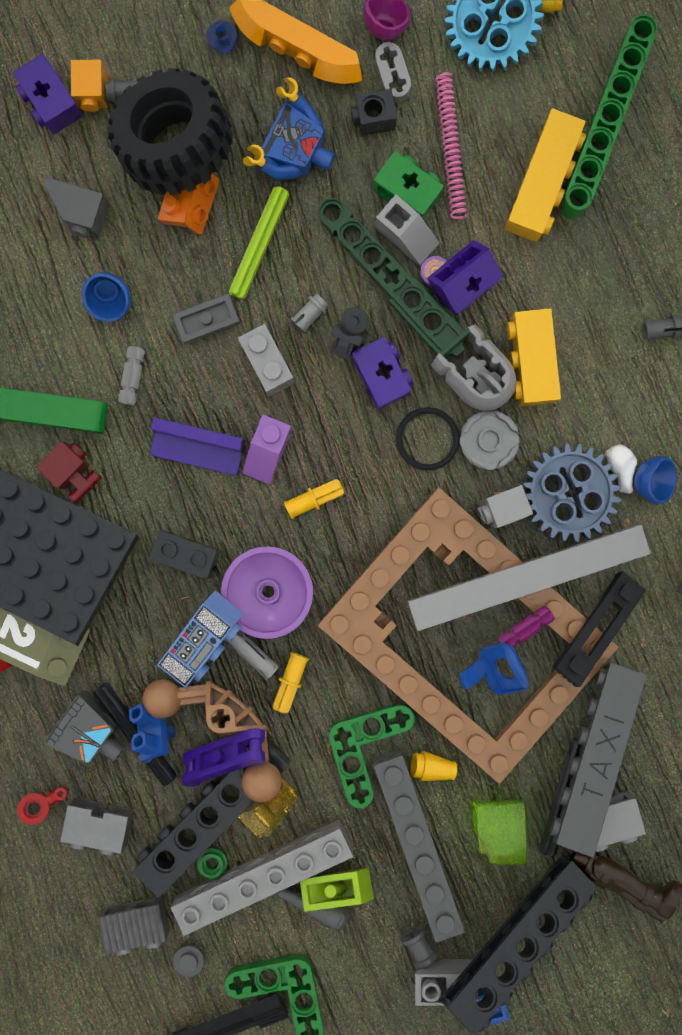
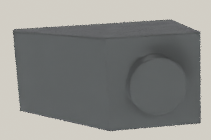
(79, 207)

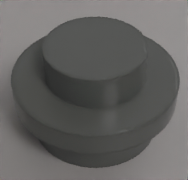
(188, 960)

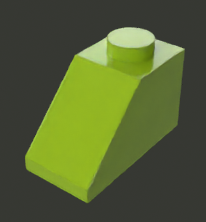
(337, 889)

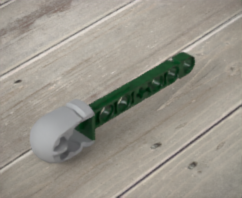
(447, 340)

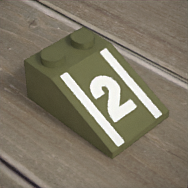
(37, 649)

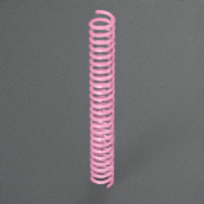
(451, 133)

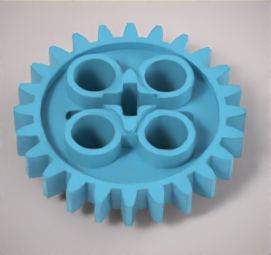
(516, 30)

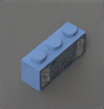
(201, 640)

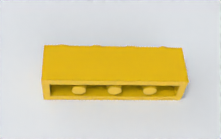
(545, 175)

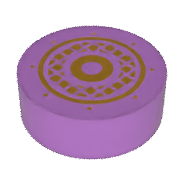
(429, 266)

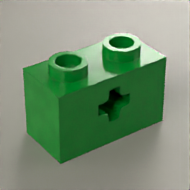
(402, 171)

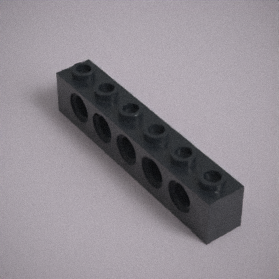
(161, 874)
(503, 945)

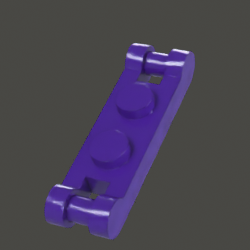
(223, 756)

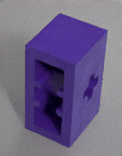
(36, 81)
(465, 277)
(382, 390)

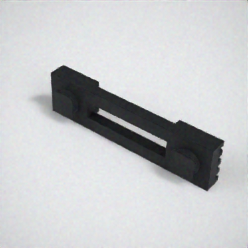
(574, 662)
(263, 1013)

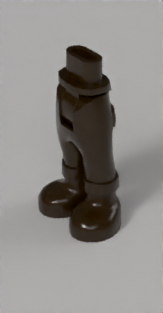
(609, 874)

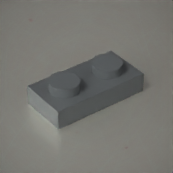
(206, 319)

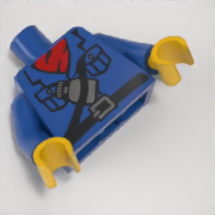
(293, 140)

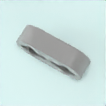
(399, 70)

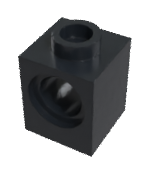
(377, 100)

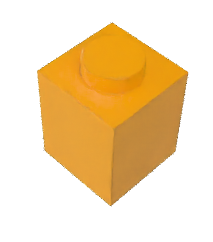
(88, 84)

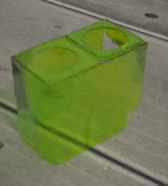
(501, 829)

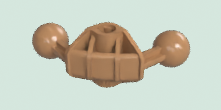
(164, 698)

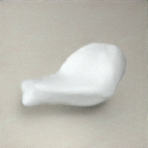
(624, 465)

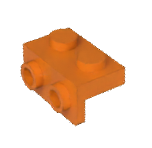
(189, 208)

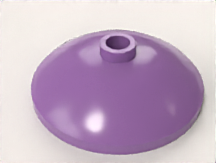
(292, 587)

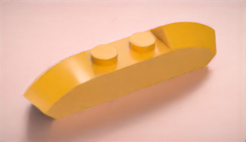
(288, 35)

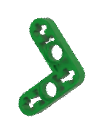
(359, 737)
(285, 981)

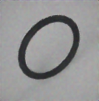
(407, 458)

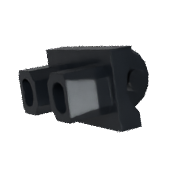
(349, 332)

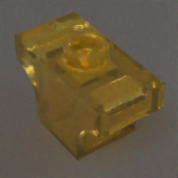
(266, 816)

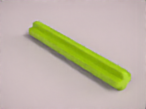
(259, 242)

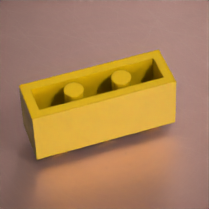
(534, 357)

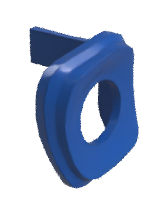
(486, 667)

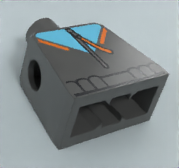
(85, 731)

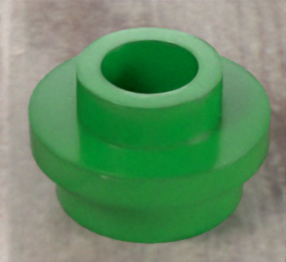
(209, 871)

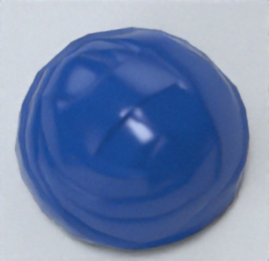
(106, 296)
(656, 479)

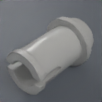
(310, 312)

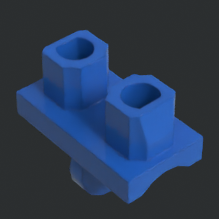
(151, 736)

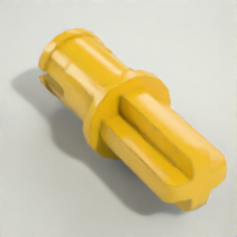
(314, 498)
(290, 682)

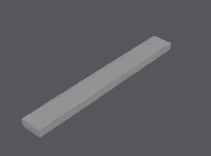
(528, 577)

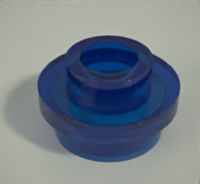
(222, 44)

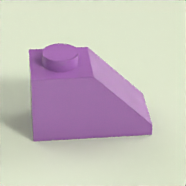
(267, 449)

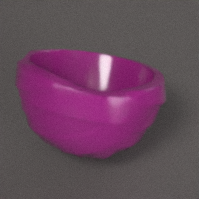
(386, 18)

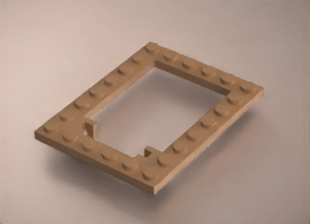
(353, 627)

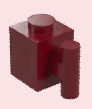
(65, 467)

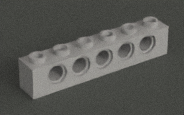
(262, 877)

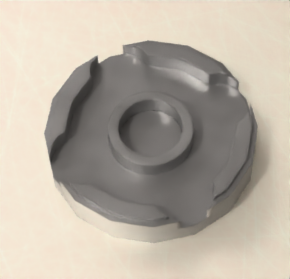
(489, 440)

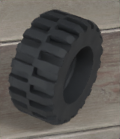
(153, 106)

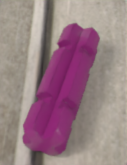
(527, 627)

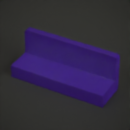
(196, 446)

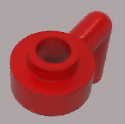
(44, 802)

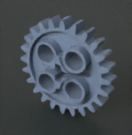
(596, 482)

